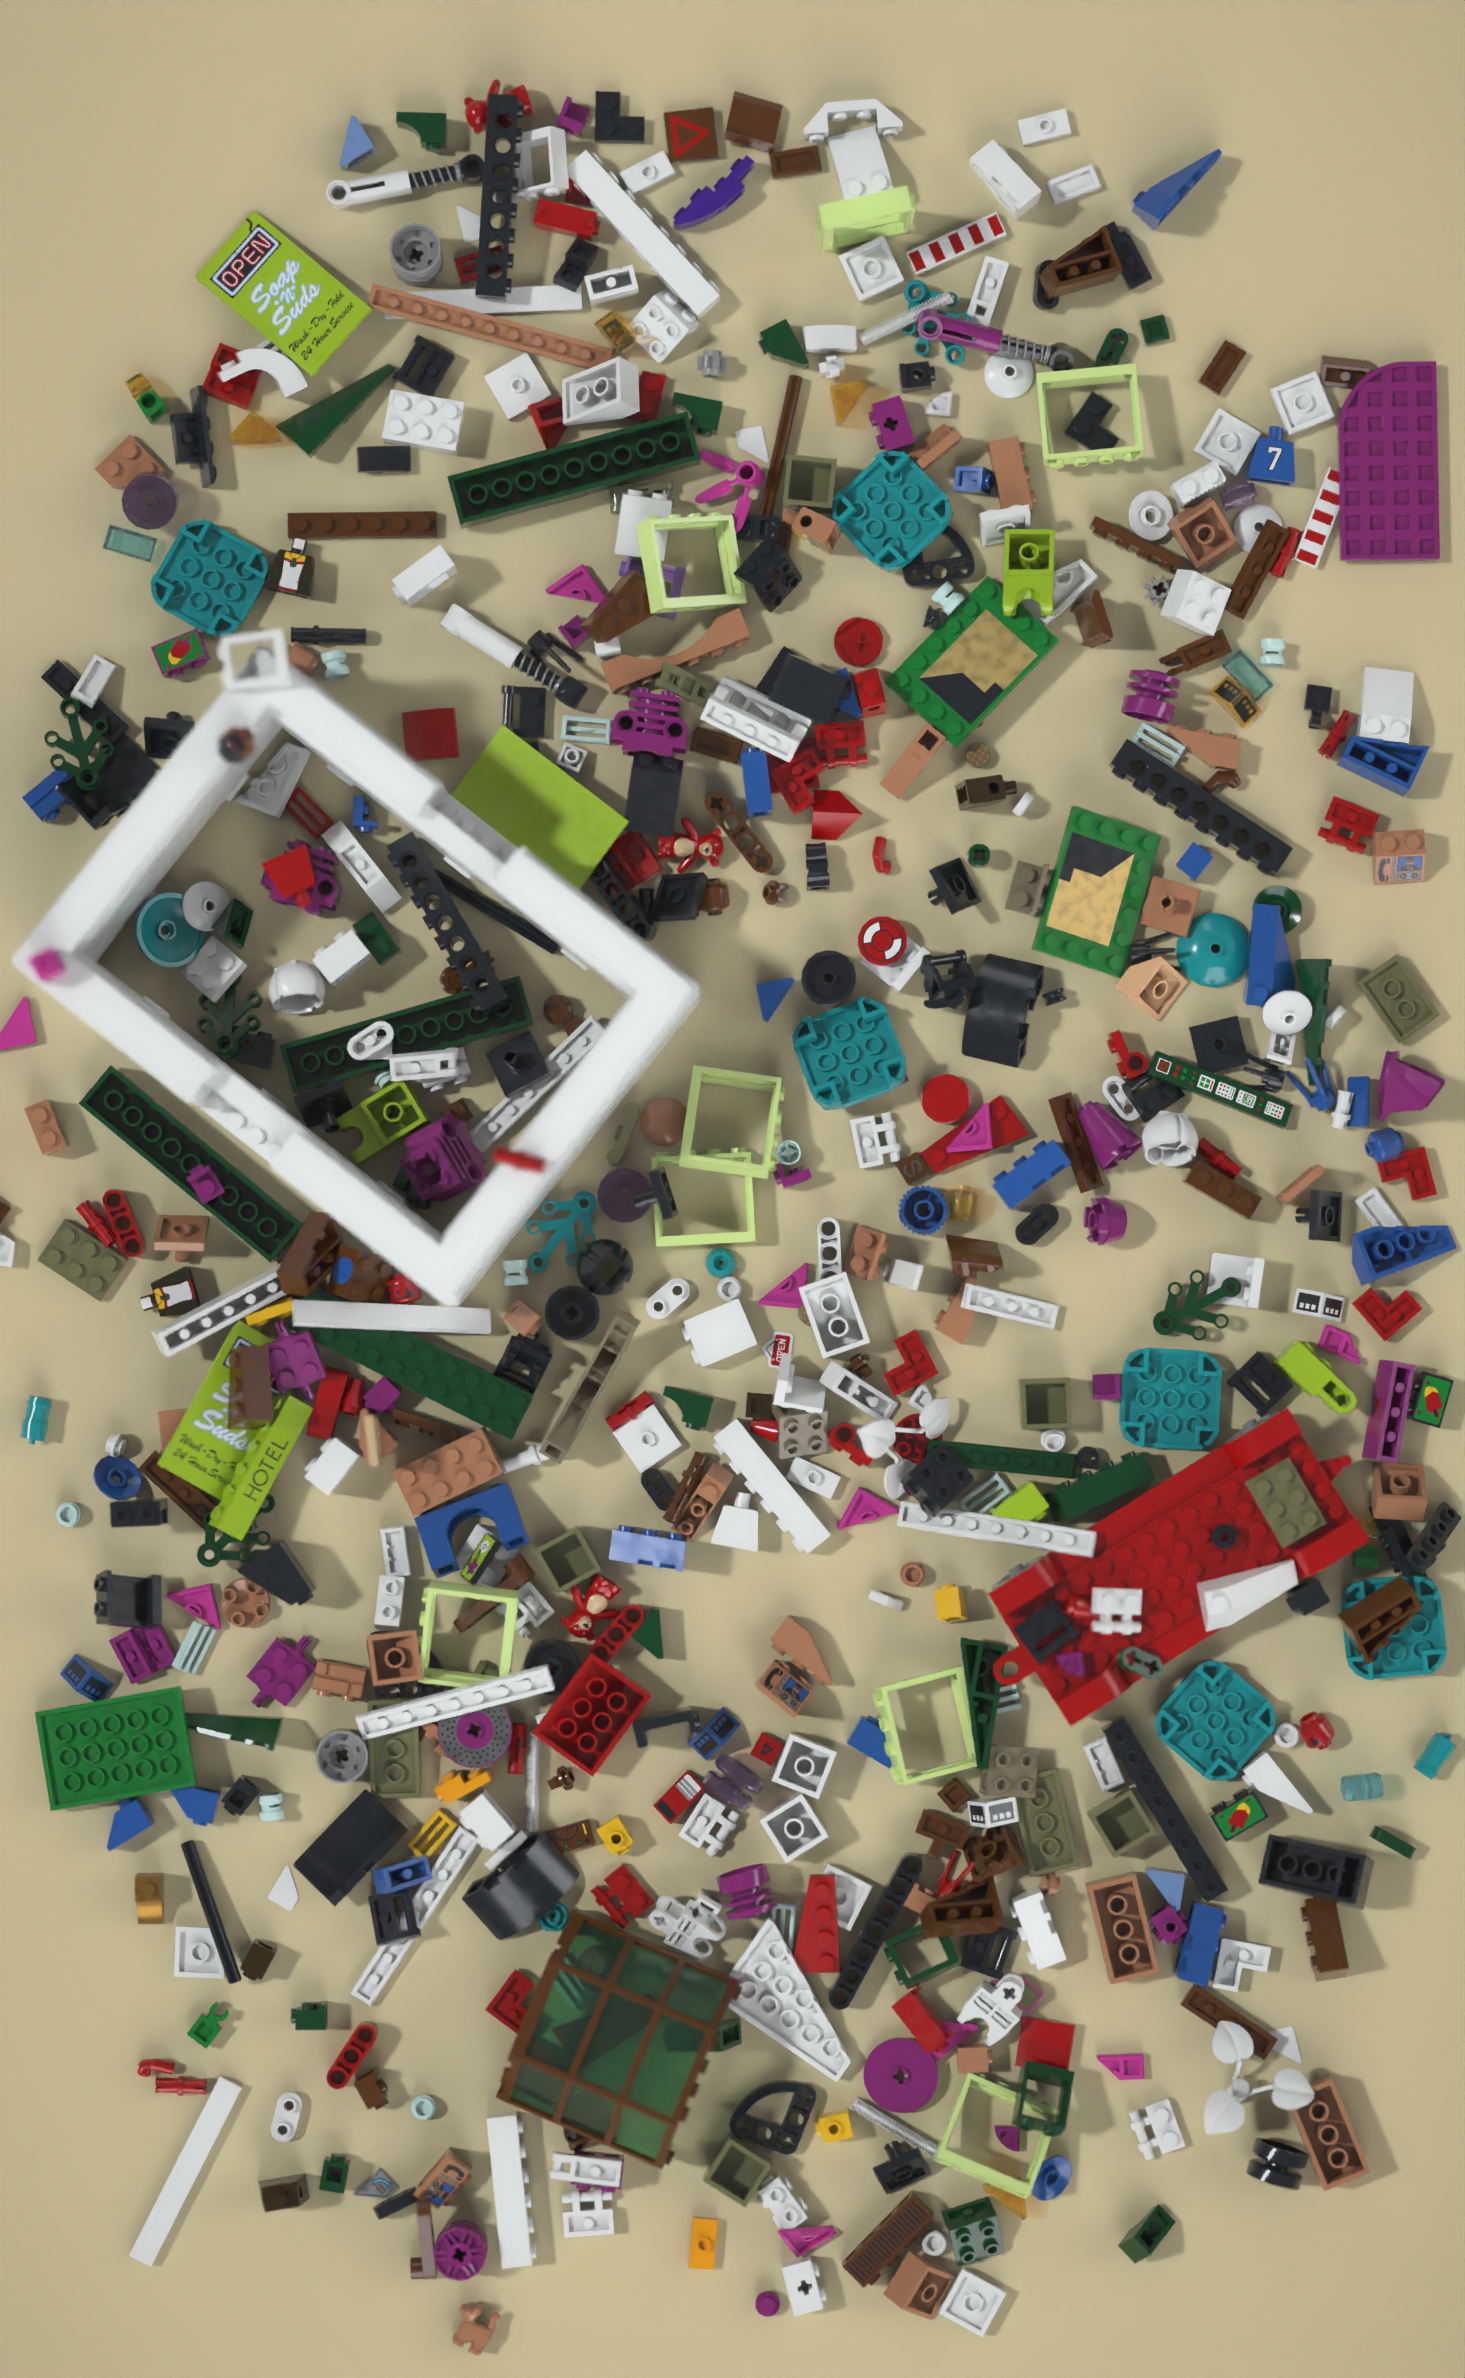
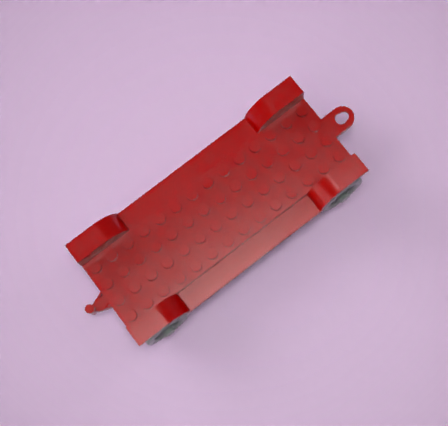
(1165, 1550)

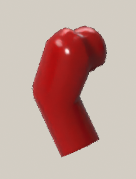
(878, 855)
(159, 2065)

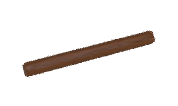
(780, 445)

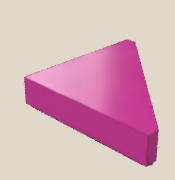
(578, 586)
(19, 1028)
(975, 1134)
(787, 1292)
(864, 1508)
(200, 1602)
(961, 2031)
(805, 2238)

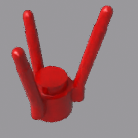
(951, 1885)

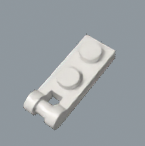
(987, 289)
(424, 1064)
(586, 2169)

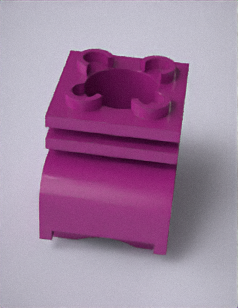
(652, 720)
(320, 861)
(442, 1160)

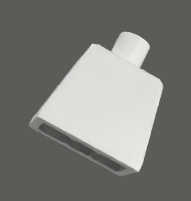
(737, 1524)

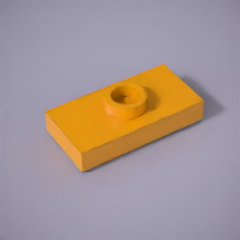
(703, 2243)

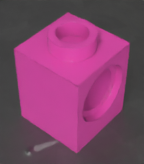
(47, 965)

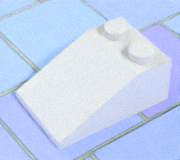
(859, 163)
(601, 393)
(1386, 705)
(834, 1315)

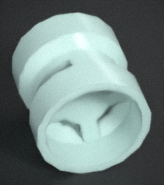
(952, 602)
(1272, 652)
(335, 665)
(788, 1152)
(515, 1266)
(273, 1812)

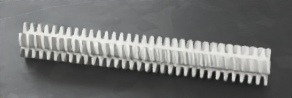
(905, 319)
(533, 1783)
(894, 2126)

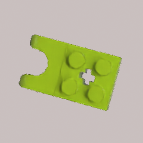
(1029, 569)
(376, 1123)
(1314, 1376)

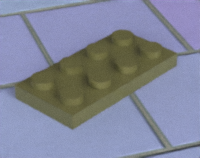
(394, 1758)
(1046, 1827)

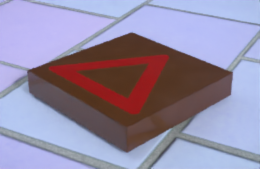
(690, 135)

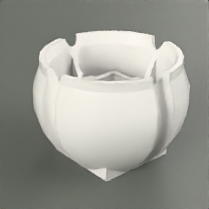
(296, 988)
(1169, 1139)

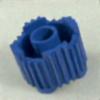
(910, 1216)

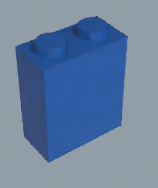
(756, 782)

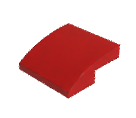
(235, 391)
(430, 734)
(633, 859)
(1045, 2042)

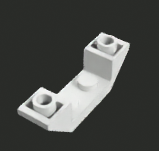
(886, 121)
(361, 866)

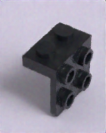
(769, 573)
(937, 1480)

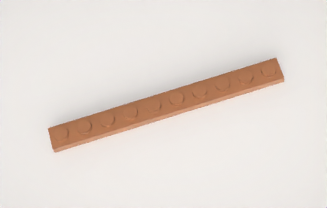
(487, 327)

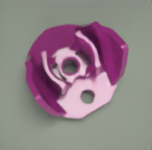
(1404, 1086)

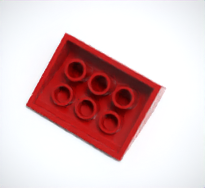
(592, 1714)

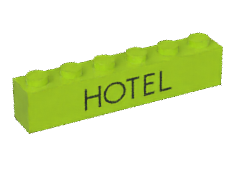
(260, 1467)

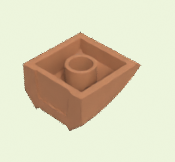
(1203, 533)

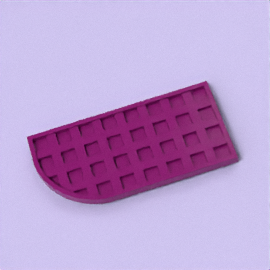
(1390, 466)

